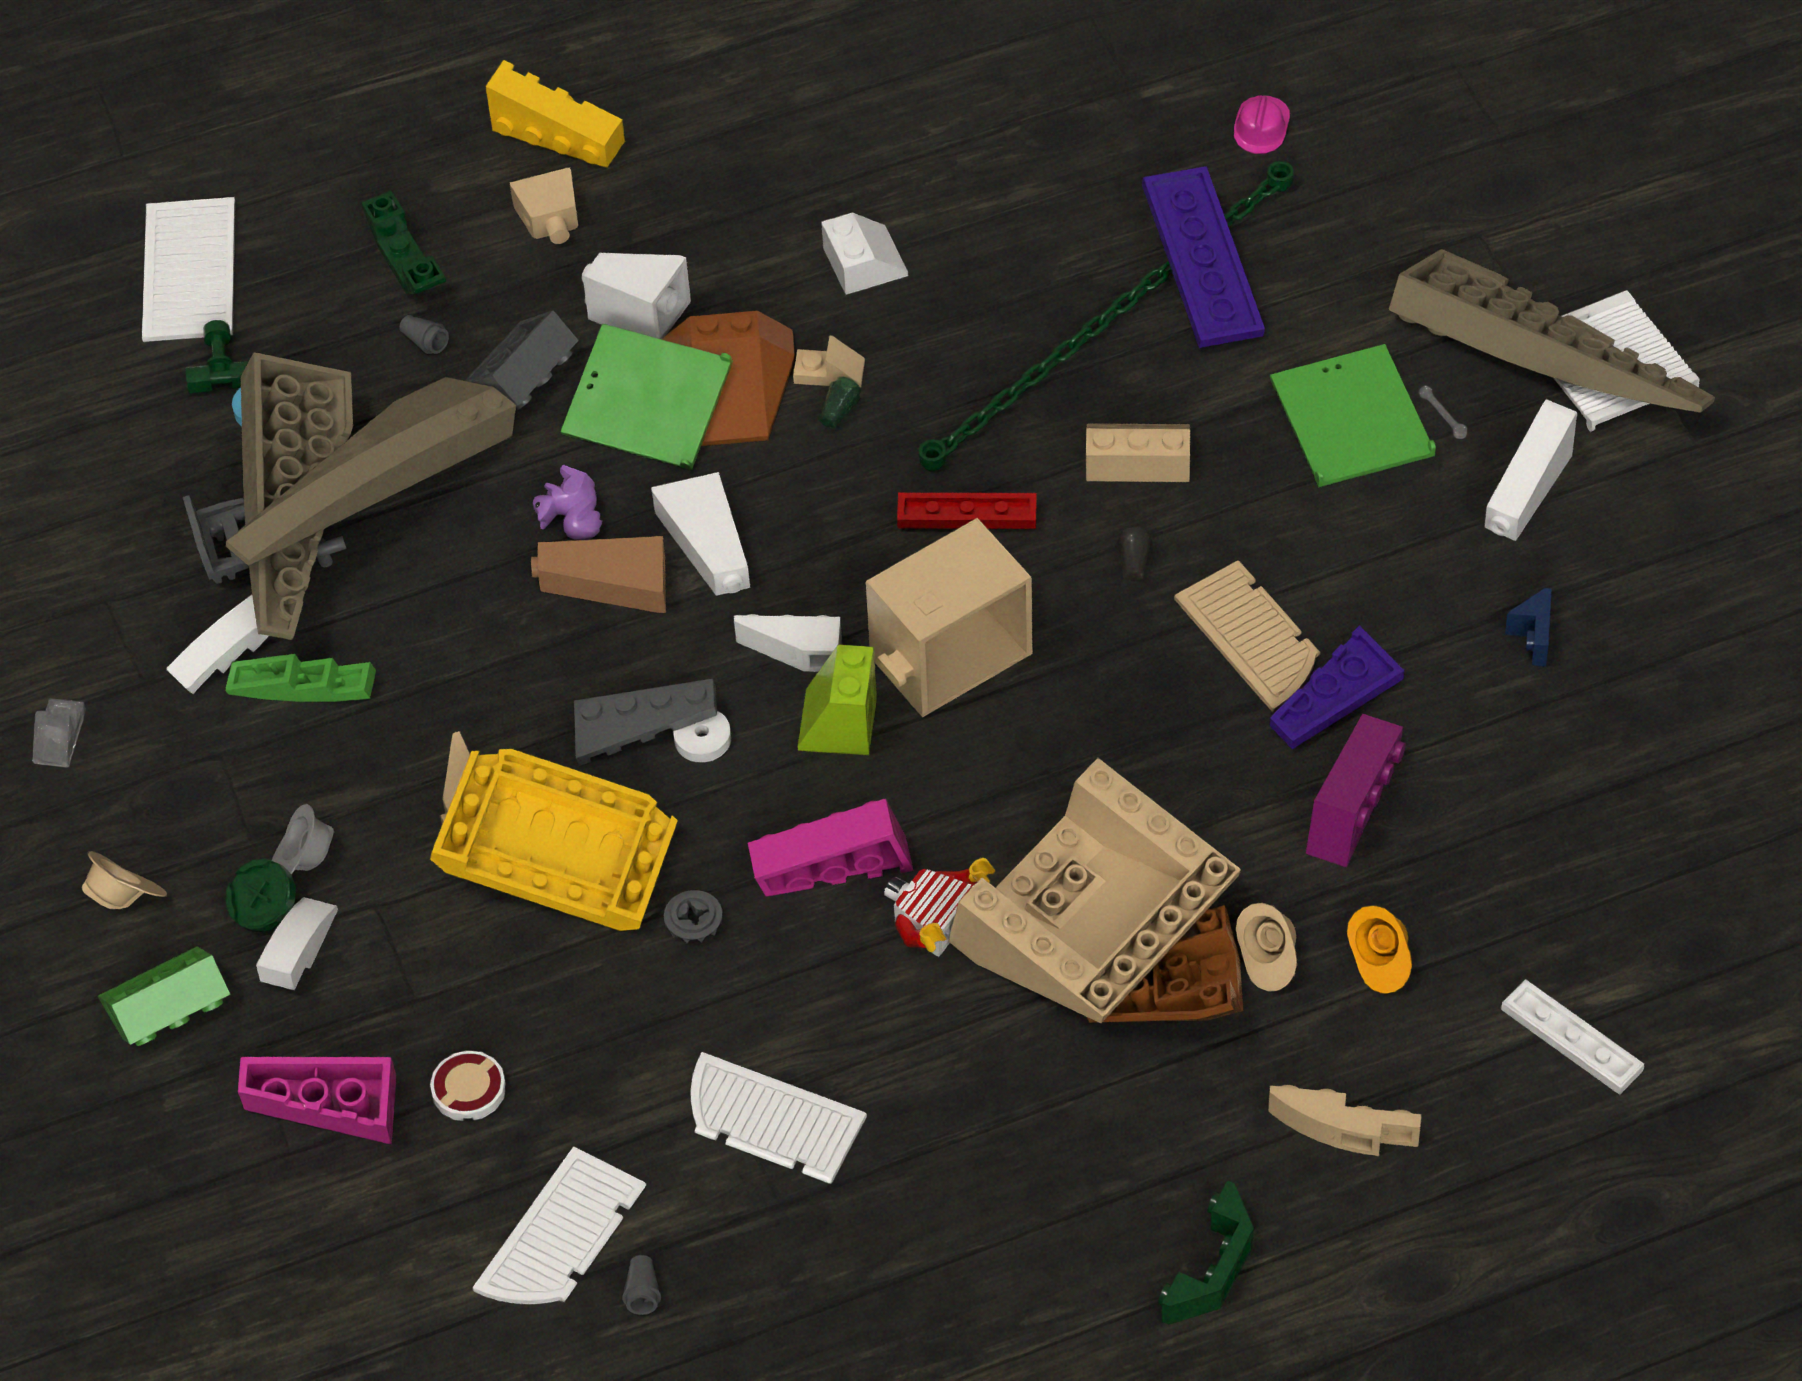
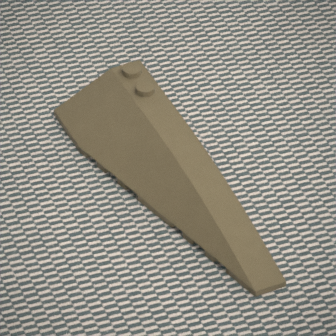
(1483, 312)
(289, 425)
(384, 457)

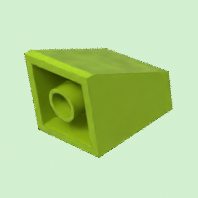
(841, 703)

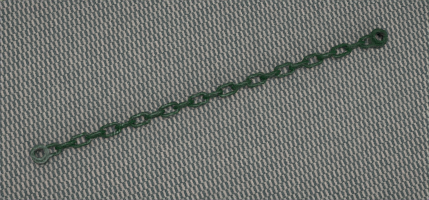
(934, 453)

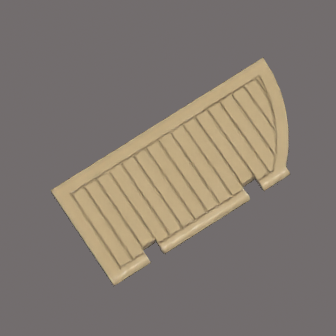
(1251, 633)

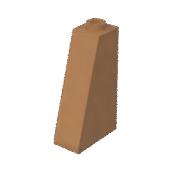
(605, 571)

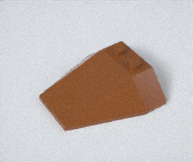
(758, 376)

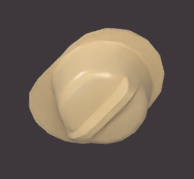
(115, 886)
(1267, 946)

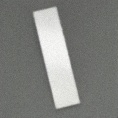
(218, 646)

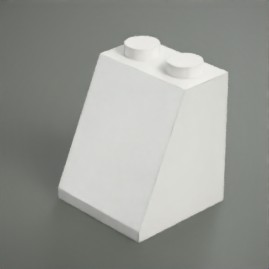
(637, 291)

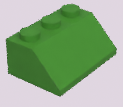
(165, 996)

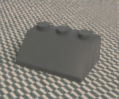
(526, 357)

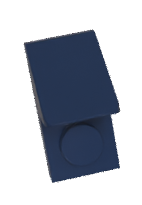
(1532, 621)

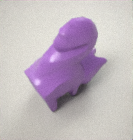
(575, 501)

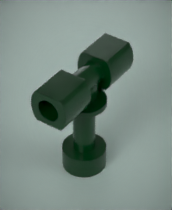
(218, 368)

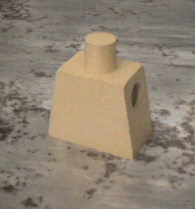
(546, 204)

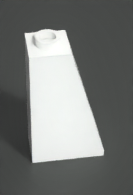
(1532, 470)
(704, 528)

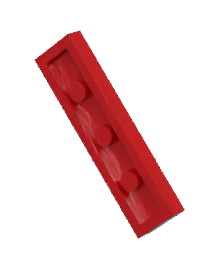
(958, 509)

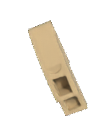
(1326, 1119)

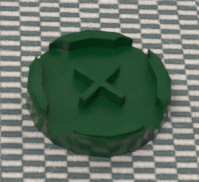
(260, 895)

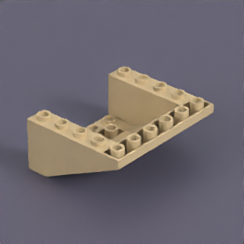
(1094, 898)

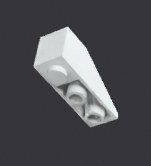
(795, 640)

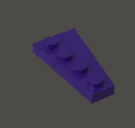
(1343, 684)

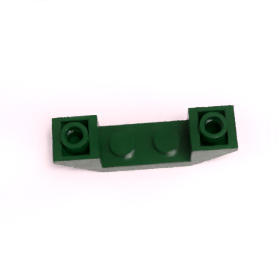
(398, 246)
(1191, 1297)

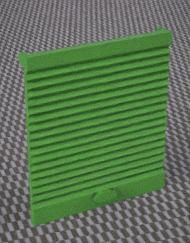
(647, 396)
(1352, 416)

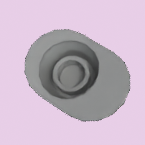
(304, 841)

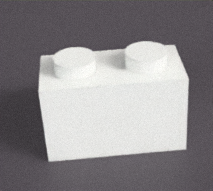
(861, 252)

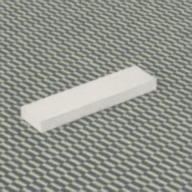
(1572, 1036)

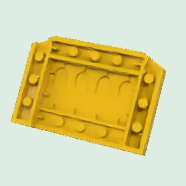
(555, 837)

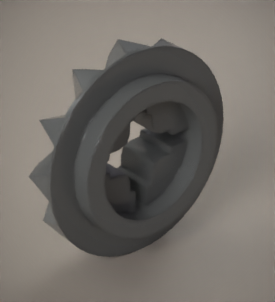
(703, 905)

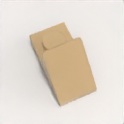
(824, 367)

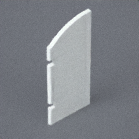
(772, 1118)
(560, 1232)

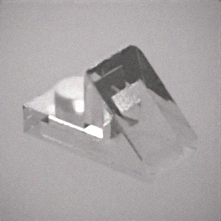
(57, 732)

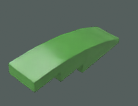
(292, 680)

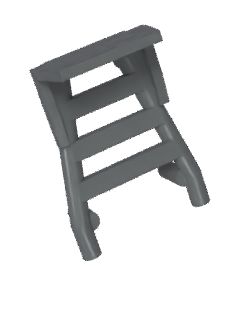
(224, 518)

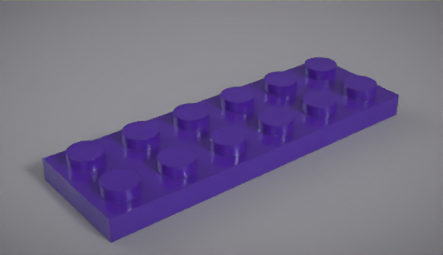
(1203, 257)

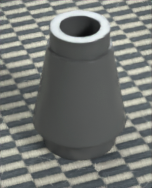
(426, 334)
(641, 1286)

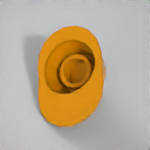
(1380, 948)

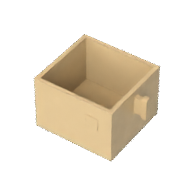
(950, 617)

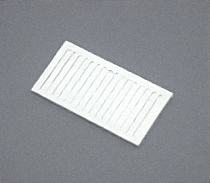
(188, 267)

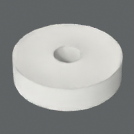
(706, 747)

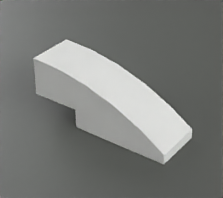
(295, 943)

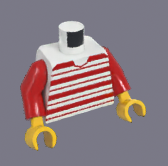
(929, 903)

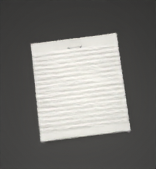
(1630, 328)

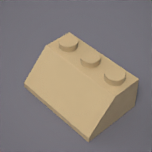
(1138, 452)

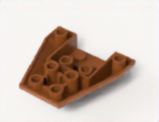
(1193, 979)

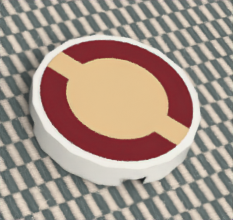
(468, 1085)

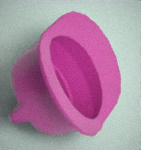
(1261, 124)

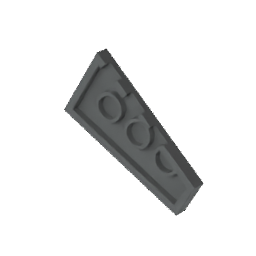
(622, 718)

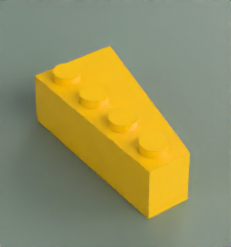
(551, 118)

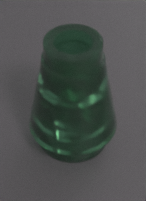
(839, 401)

